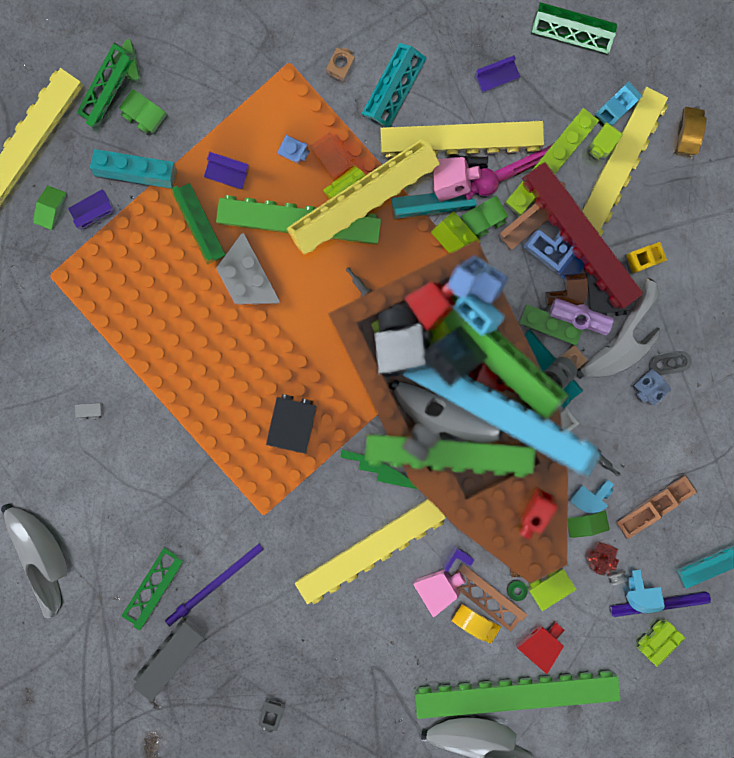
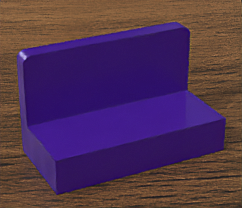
(497, 74)
(226, 170)
(91, 209)
(459, 554)

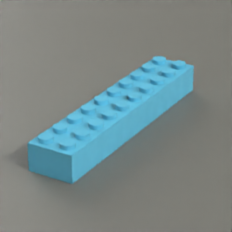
(512, 419)

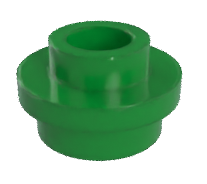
(517, 584)

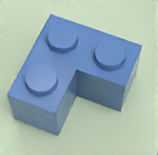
(550, 252)
(477, 278)

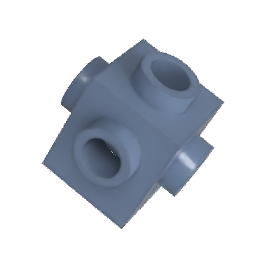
(652, 388)

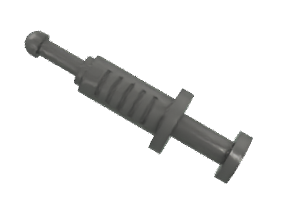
(359, 284)
(606, 463)

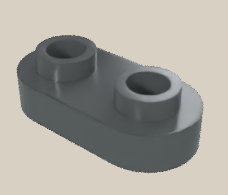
(670, 362)

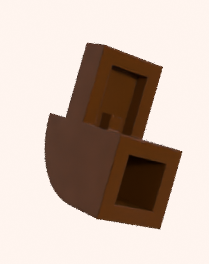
(575, 290)

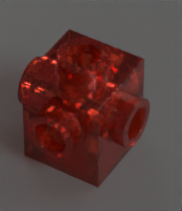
(606, 552)

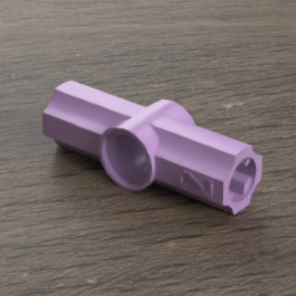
(569, 312)

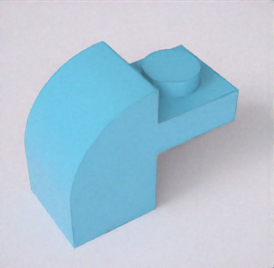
(619, 104)
(589, 501)
(643, 599)

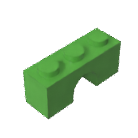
(541, 321)

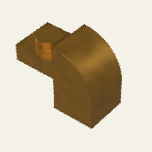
(692, 130)

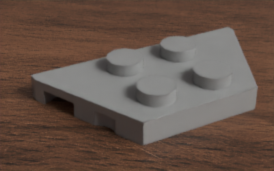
(245, 276)

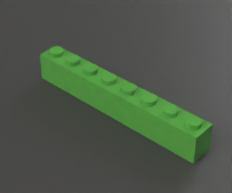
(278, 218)
(513, 367)
(453, 454)

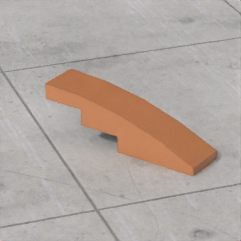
(656, 506)

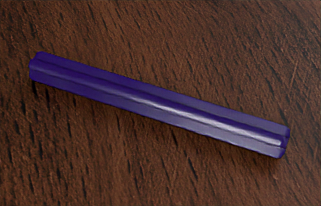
(669, 603)

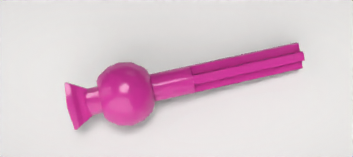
(490, 179)

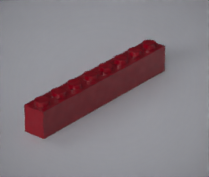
(582, 236)

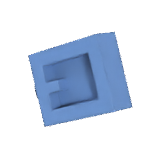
(293, 149)

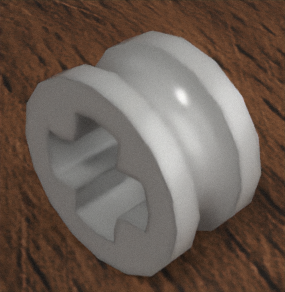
(618, 577)

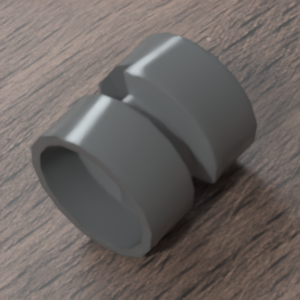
(561, 372)
(420, 442)

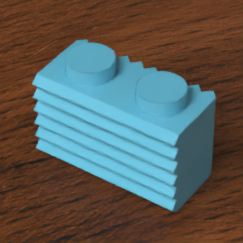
(478, 313)

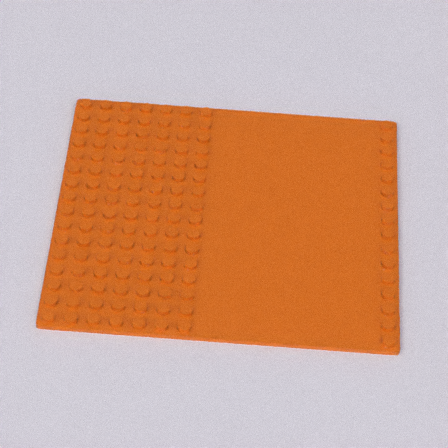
(229, 362)

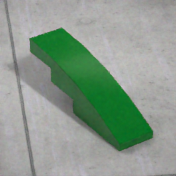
(385, 473)

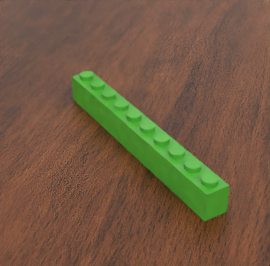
(517, 695)

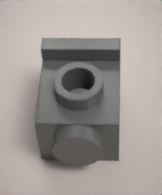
(271, 724)

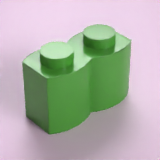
(142, 111)
(485, 216)

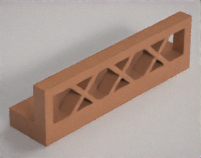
(524, 225)
(494, 593)

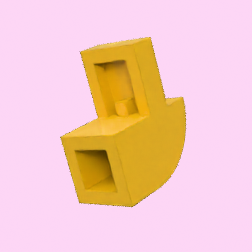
(646, 257)
(476, 624)

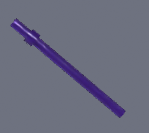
(184, 609)

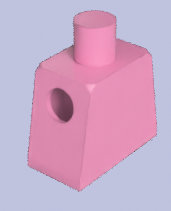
(453, 178)
(439, 590)

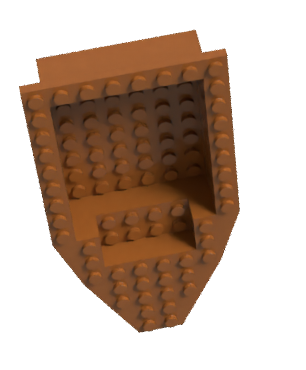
(477, 504)

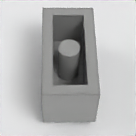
(88, 410)

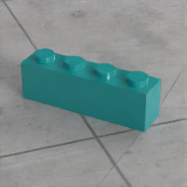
(133, 168)

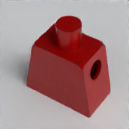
(431, 304)
(486, 376)
(541, 506)
(542, 646)

